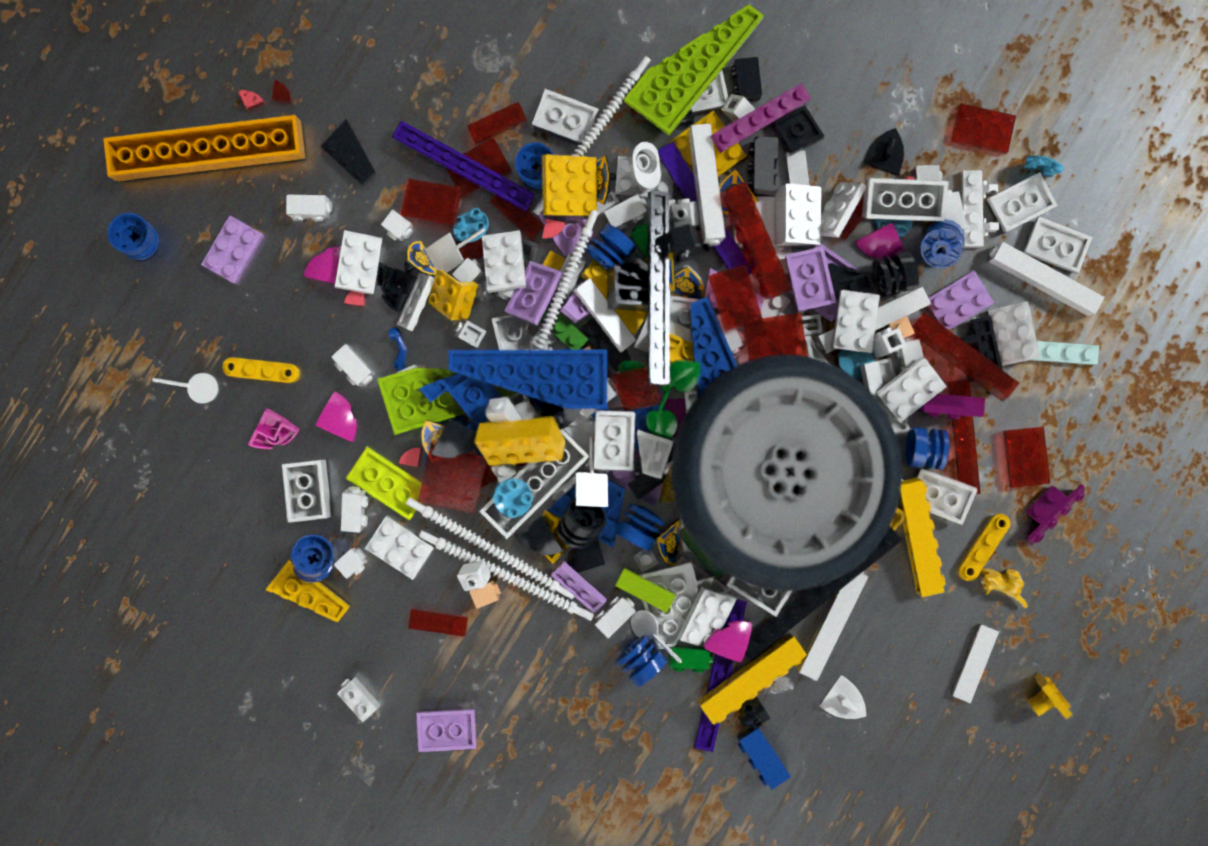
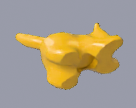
(1008, 583)

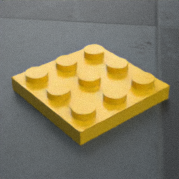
(724, 160)
(569, 185)

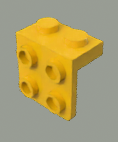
(452, 297)

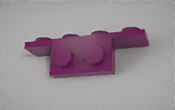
(954, 406)
(1050, 508)

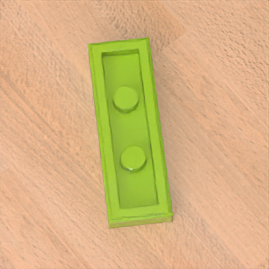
(645, 590)

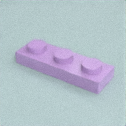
(578, 587)

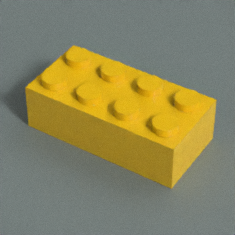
(520, 441)

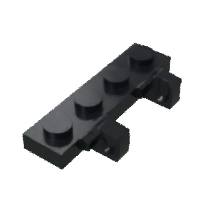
(984, 339)
(645, 483)

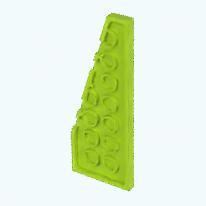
(678, 82)
(410, 407)

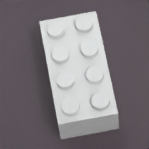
(905, 199)

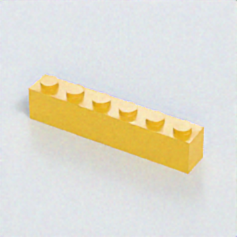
(920, 538)
(752, 678)

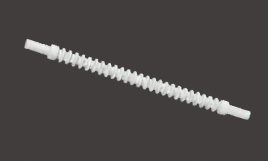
(634, 77)
(583, 239)
(428, 512)
(571, 607)

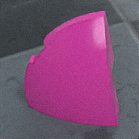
(881, 242)
(324, 265)
(338, 418)
(272, 430)
(730, 641)

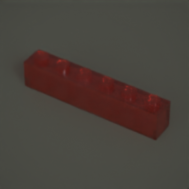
(755, 241)
(964, 357)

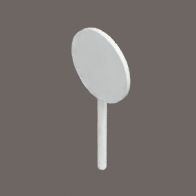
(201, 387)
(646, 624)

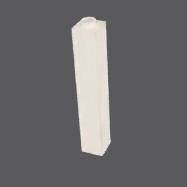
(706, 184)
(1045, 278)
(886, 314)
(830, 628)

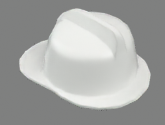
(646, 165)

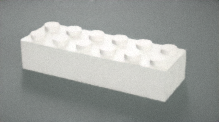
(543, 481)

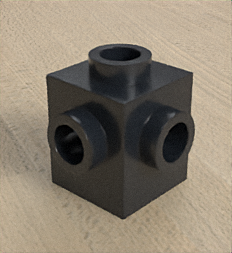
(753, 714)

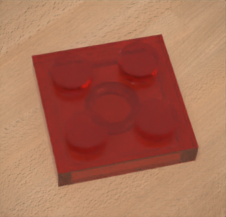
(634, 390)

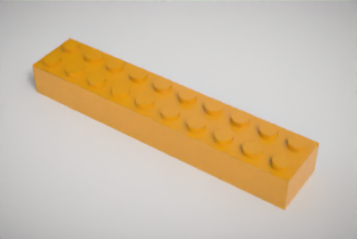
(204, 148)

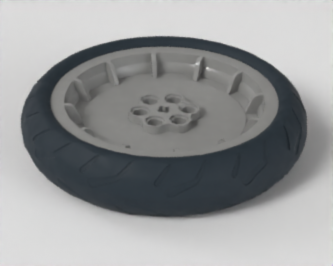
(730, 499)

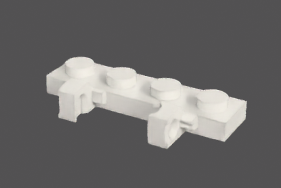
(972, 195)

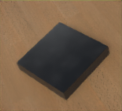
(798, 130)

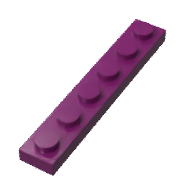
(760, 117)

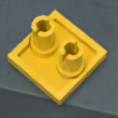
(1048, 698)

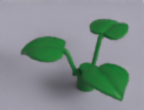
(684, 377)

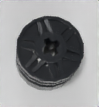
(895, 273)
(580, 525)

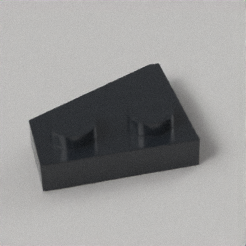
(850, 280)

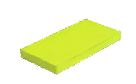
(385, 482)

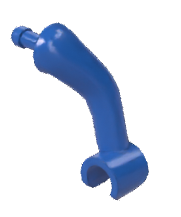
(399, 363)

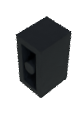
(747, 78)

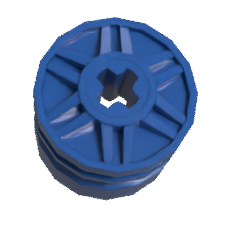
(528, 161)
(126, 229)
(942, 233)
(611, 247)
(927, 448)
(640, 526)
(311, 548)
(638, 657)

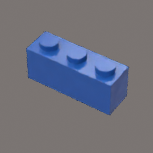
(763, 758)

